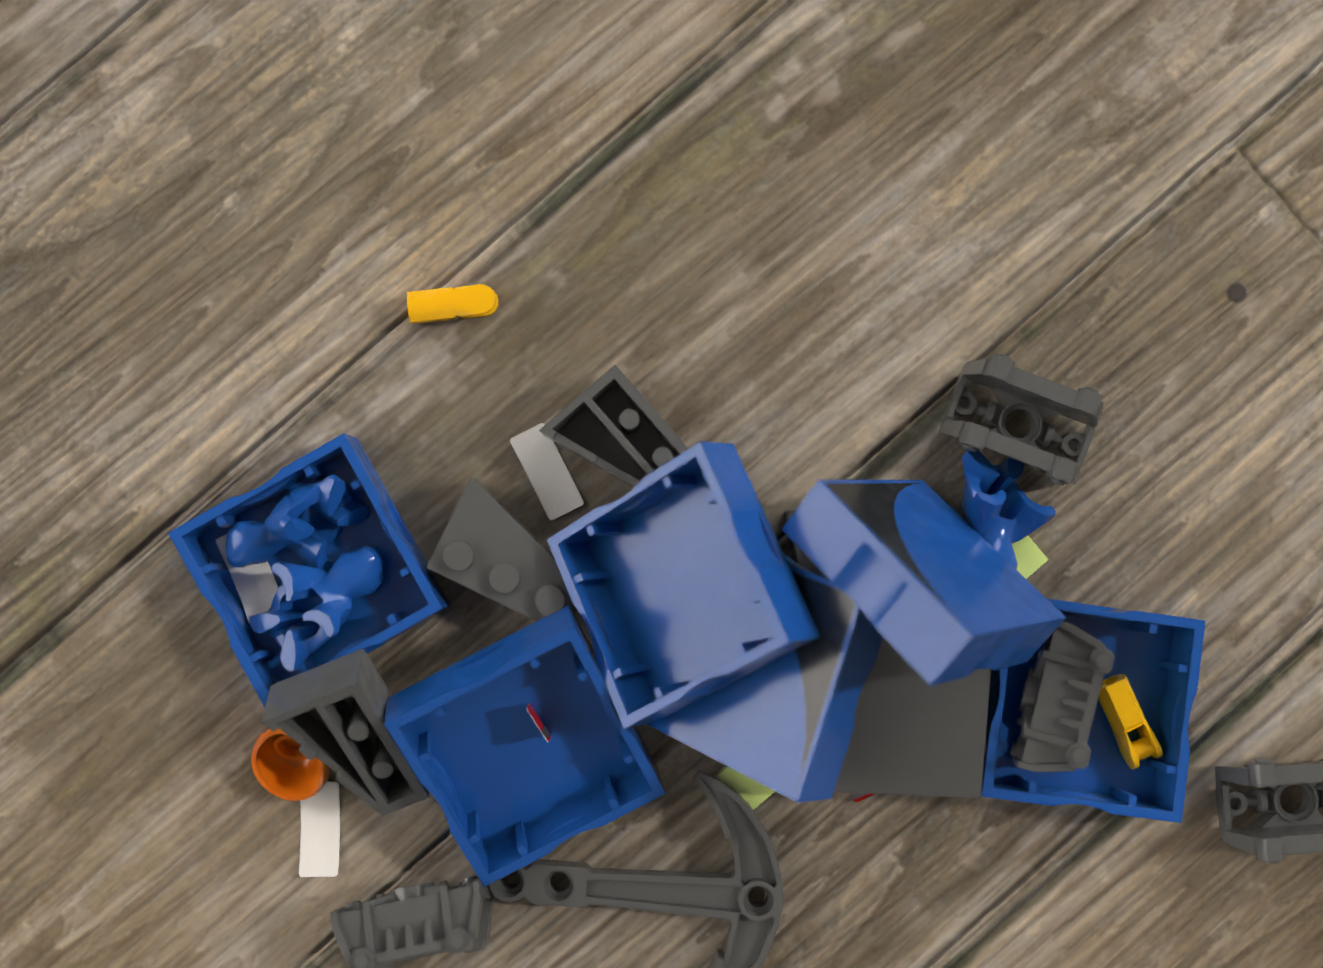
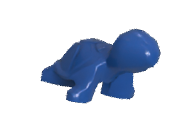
(997, 505)
(300, 521)
(316, 602)

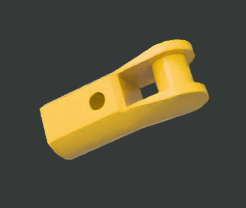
(451, 303)
(1124, 716)

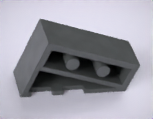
(615, 430)
(499, 556)
(340, 720)

